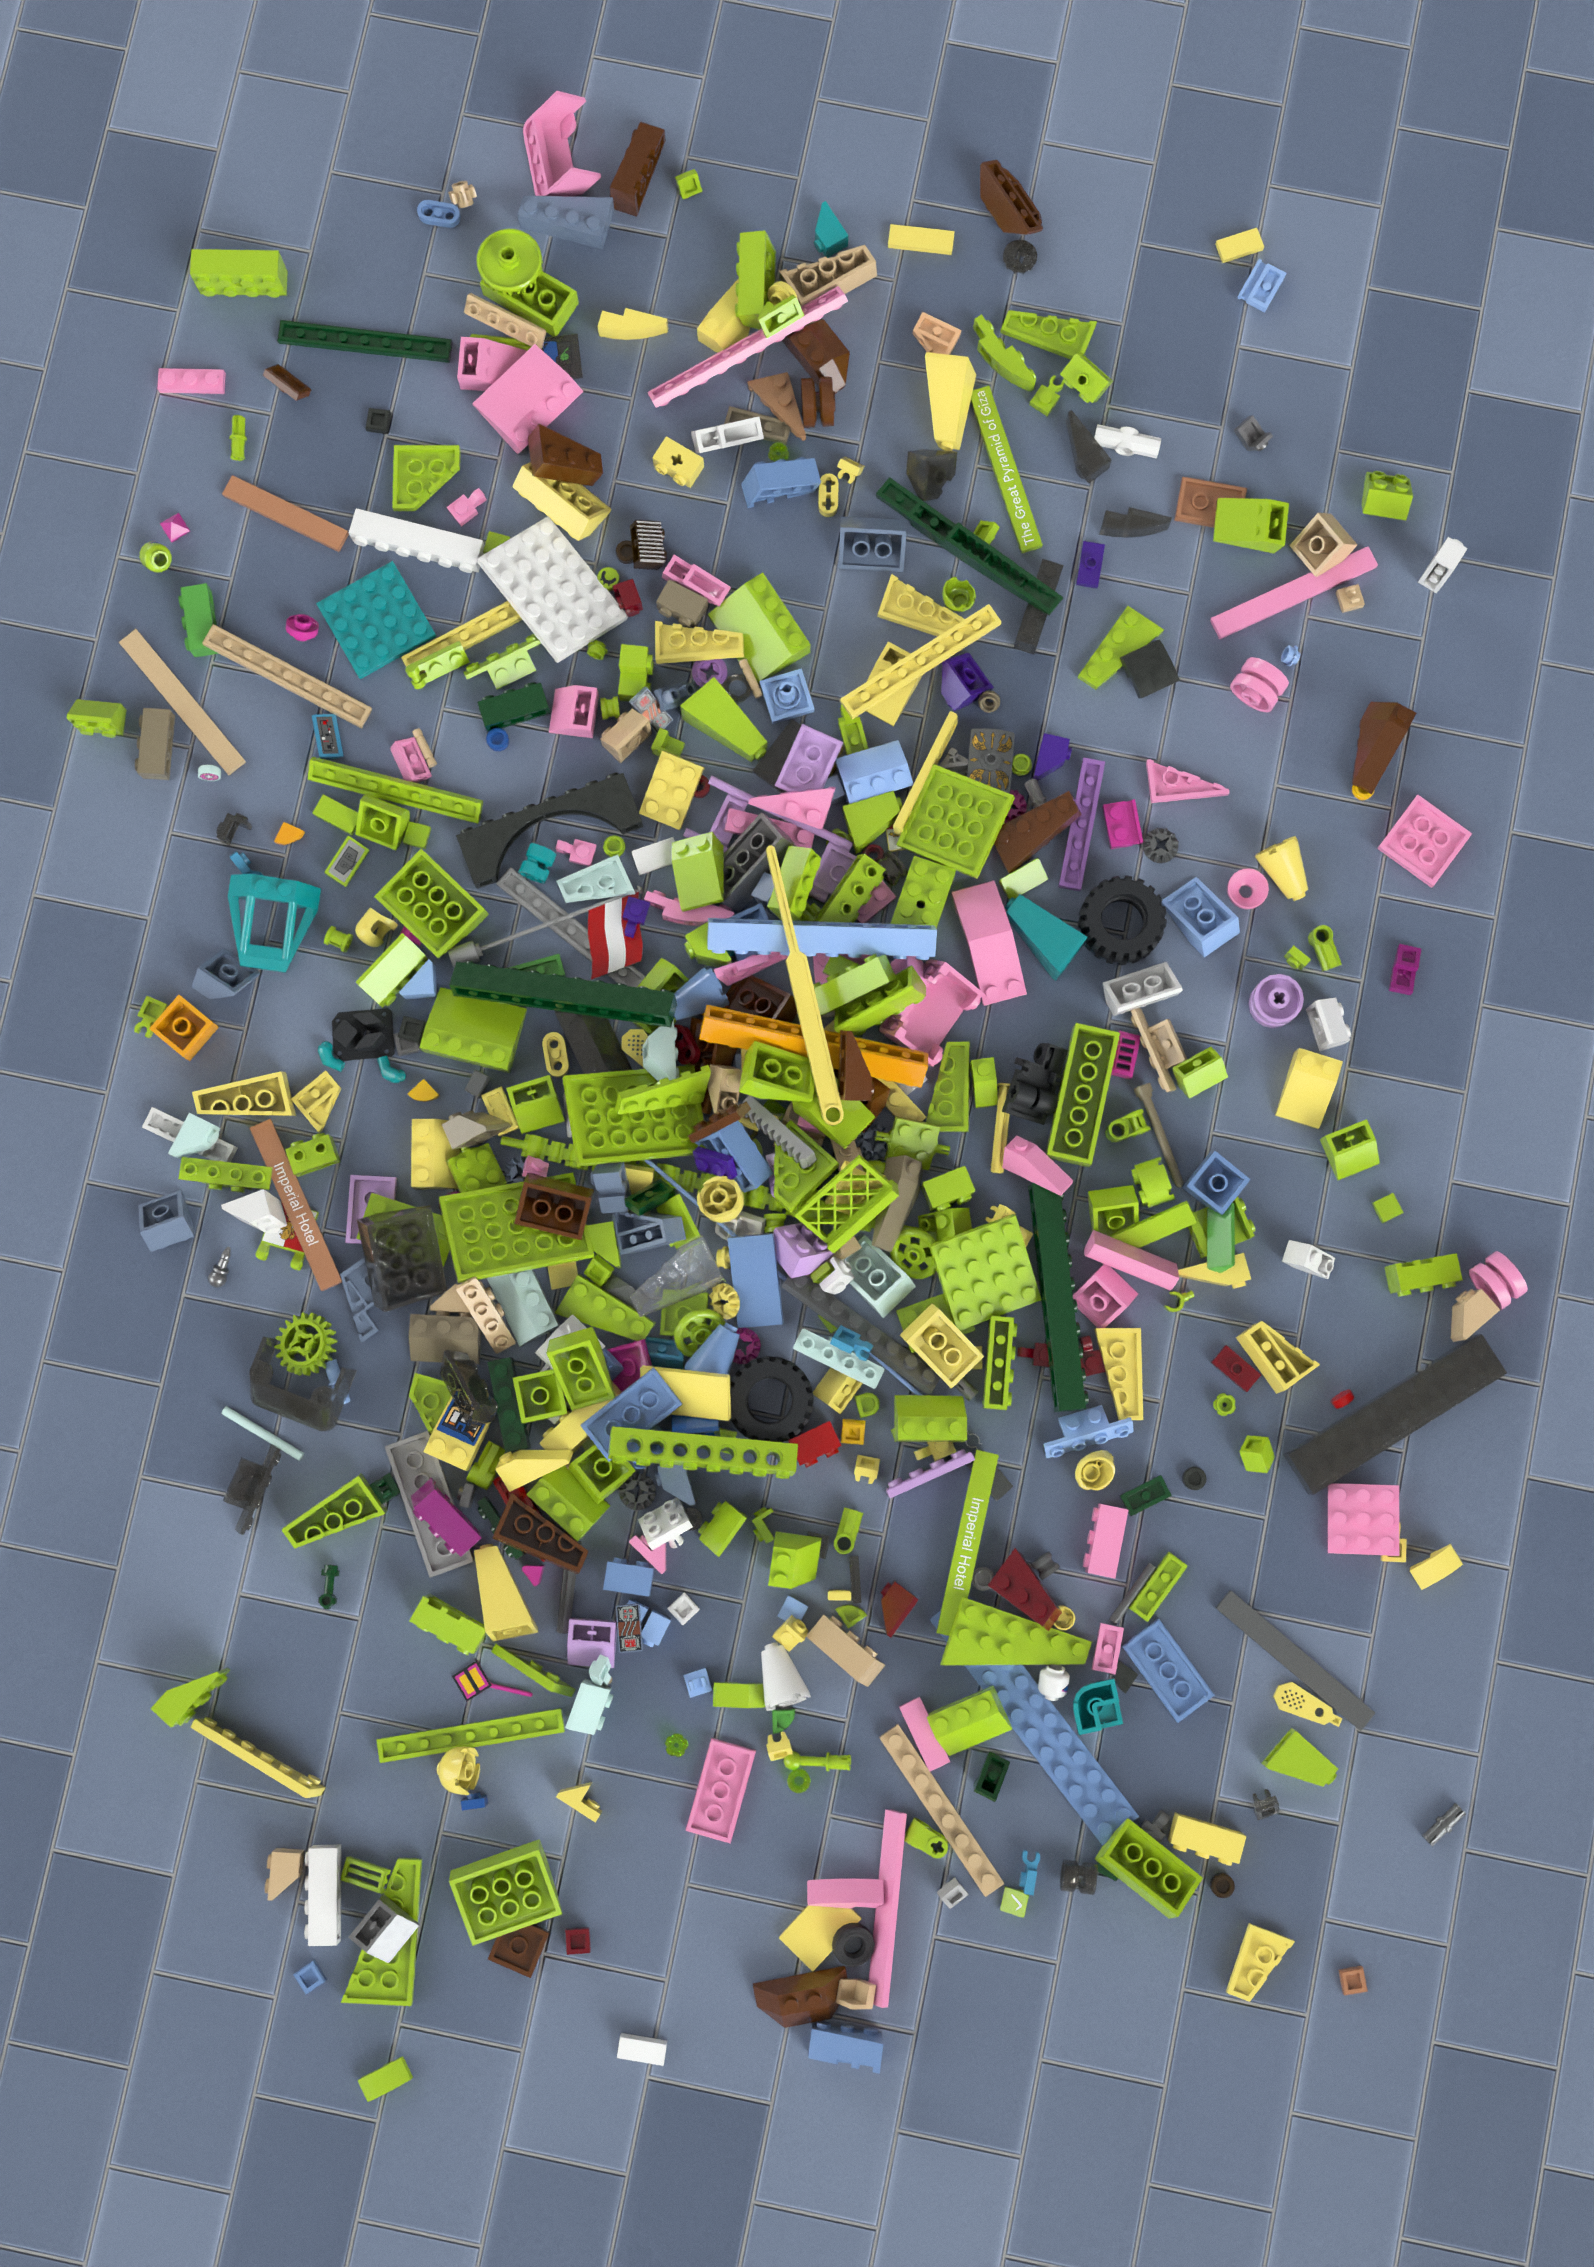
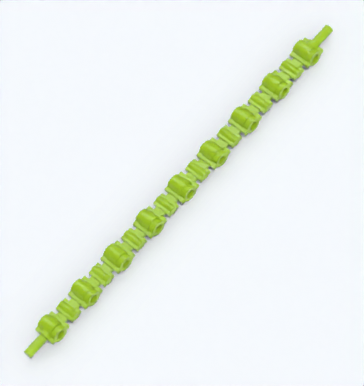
(757, 1198)

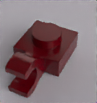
(1039, 1354)
(1091, 1360)

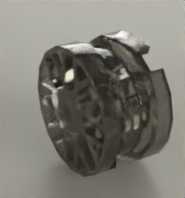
(894, 868)

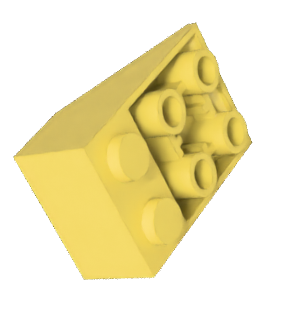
(892, 706)

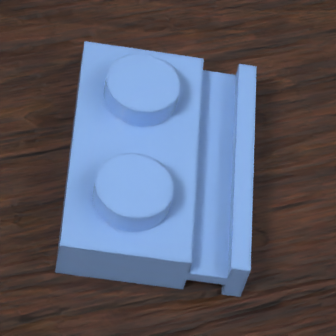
(1262, 285)

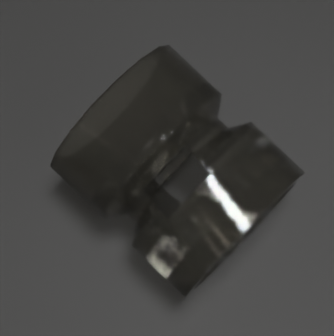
(1070, 1877)

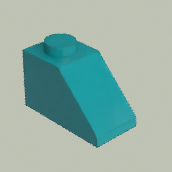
(829, 233)

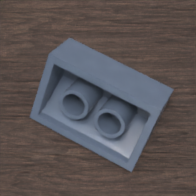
(872, 544)

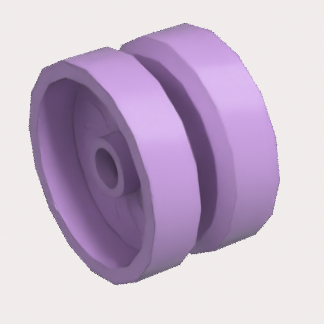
(1285, 991)

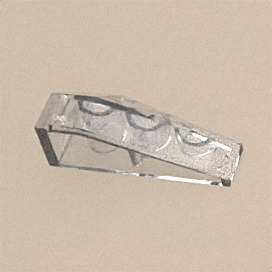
(682, 1277)

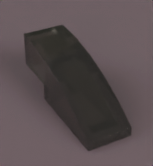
(1134, 524)

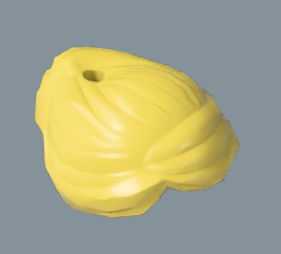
(1095, 1470)

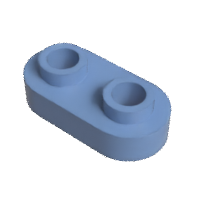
(440, 212)

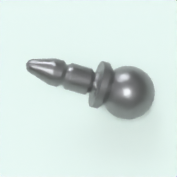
(218, 1277)

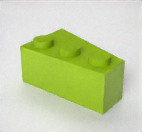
(1423, 1274)
(448, 1624)

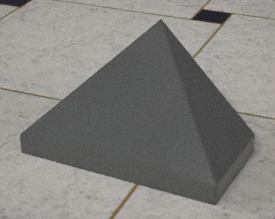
(620, 1290)

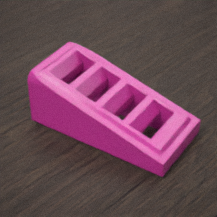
(1120, 1072)

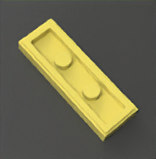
(921, 239)

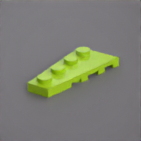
(1049, 333)
(1126, 635)

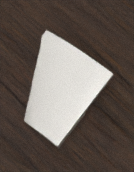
(742, 1225)

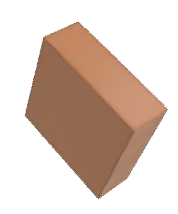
(1353, 1980)

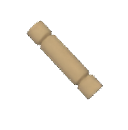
(750, 678)
(424, 747)

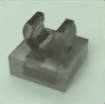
(1265, 1807)

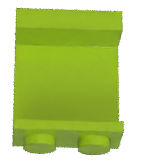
(1243, 1227)

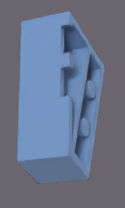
(780, 478)
(749, 1163)
(846, 2045)

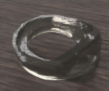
(738, 699)

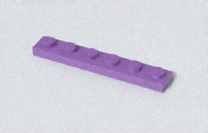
(1081, 829)

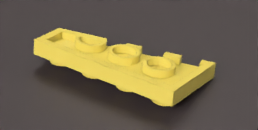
(1123, 1368)

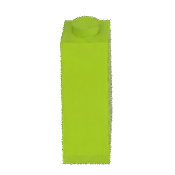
(870, 818)
(1300, 1760)

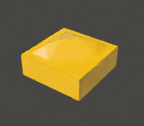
(853, 1431)

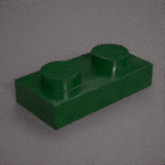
(649, 1197)
(1145, 1495)

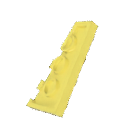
(912, 609)
(695, 644)

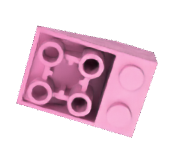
(484, 362)

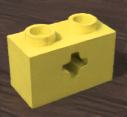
(673, 452)

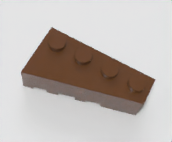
(637, 168)
(1035, 829)
(533, 1534)

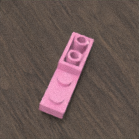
(694, 917)

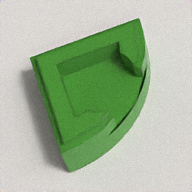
(782, 1719)

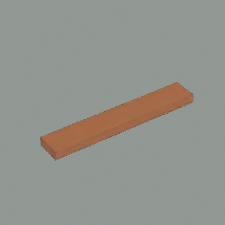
(285, 513)

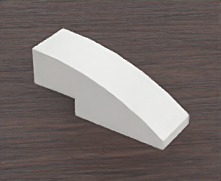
(727, 435)

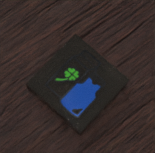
(565, 352)

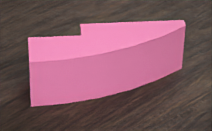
(696, 580)
(845, 1893)

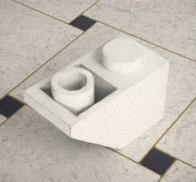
(1308, 1259)

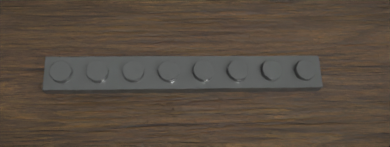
(883, 1346)

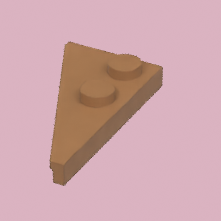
(778, 395)

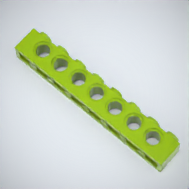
(784, 1452)

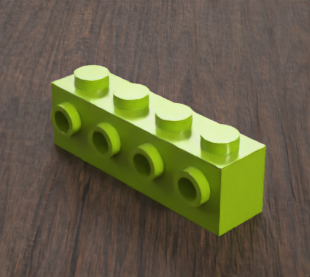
(852, 891)
(854, 983)
(998, 1363)

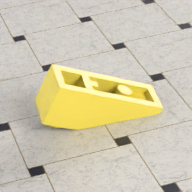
(1233, 1276)
(527, 1465)

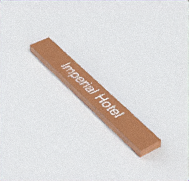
(296, 1205)

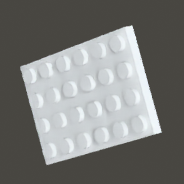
(552, 589)

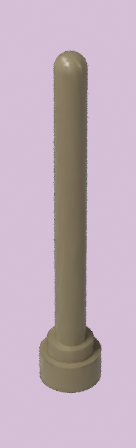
(1145, 1093)

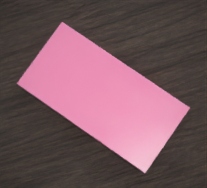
(720, 1790)

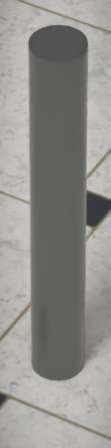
(1132, 1593)

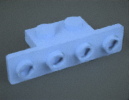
(1086, 1429)

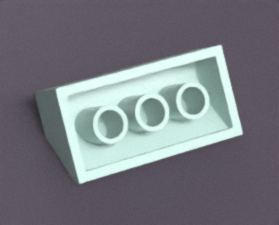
(524, 1305)

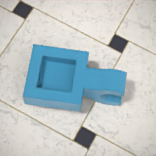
(242, 863)
(850, 1341)
(1028, 1878)

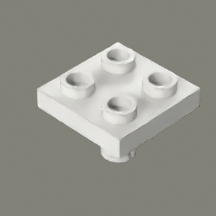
(665, 1524)

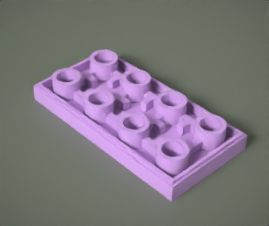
(937, 1469)

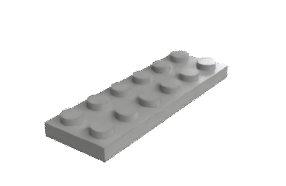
(413, 1470)

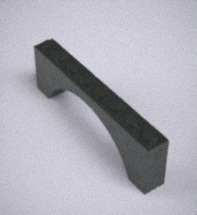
(488, 844)

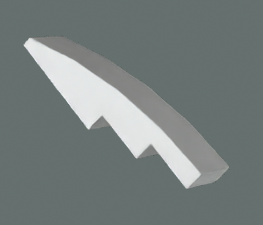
(169, 1127)

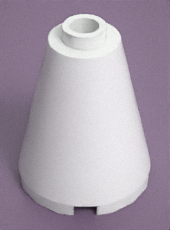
(781, 1679)

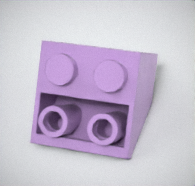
(799, 1249)
(589, 1639)

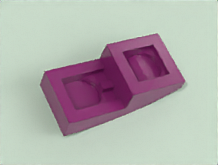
(1404, 969)

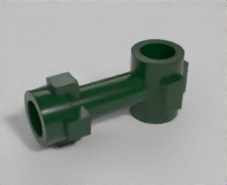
(328, 1599)

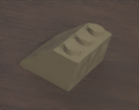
(435, 1334)

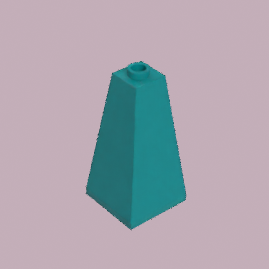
(1045, 935)

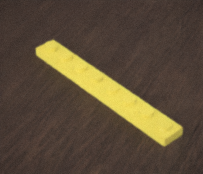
(920, 661)

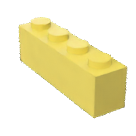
(569, 1433)

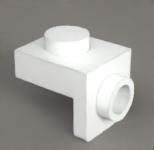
(838, 1279)

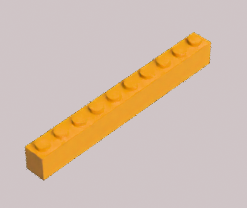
(742, 1029)

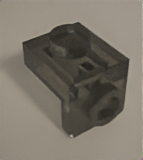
(228, 828)

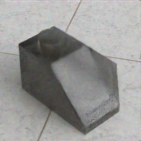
(929, 471)

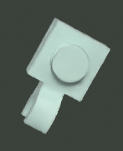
(599, 1671)

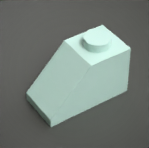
(194, 1137)

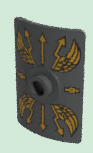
(991, 757)

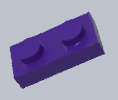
(714, 1162)

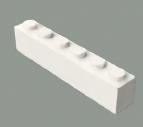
(416, 540)

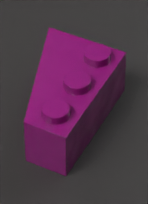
(444, 1518)

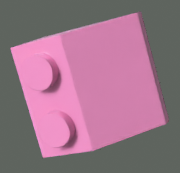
(1104, 1296)

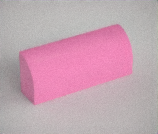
(1132, 1260)

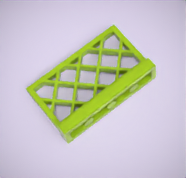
(857, 1219)

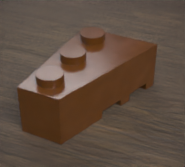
(562, 458)

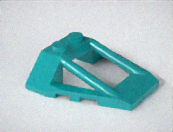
(273, 889)

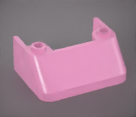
(549, 151)

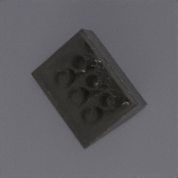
(402, 1257)

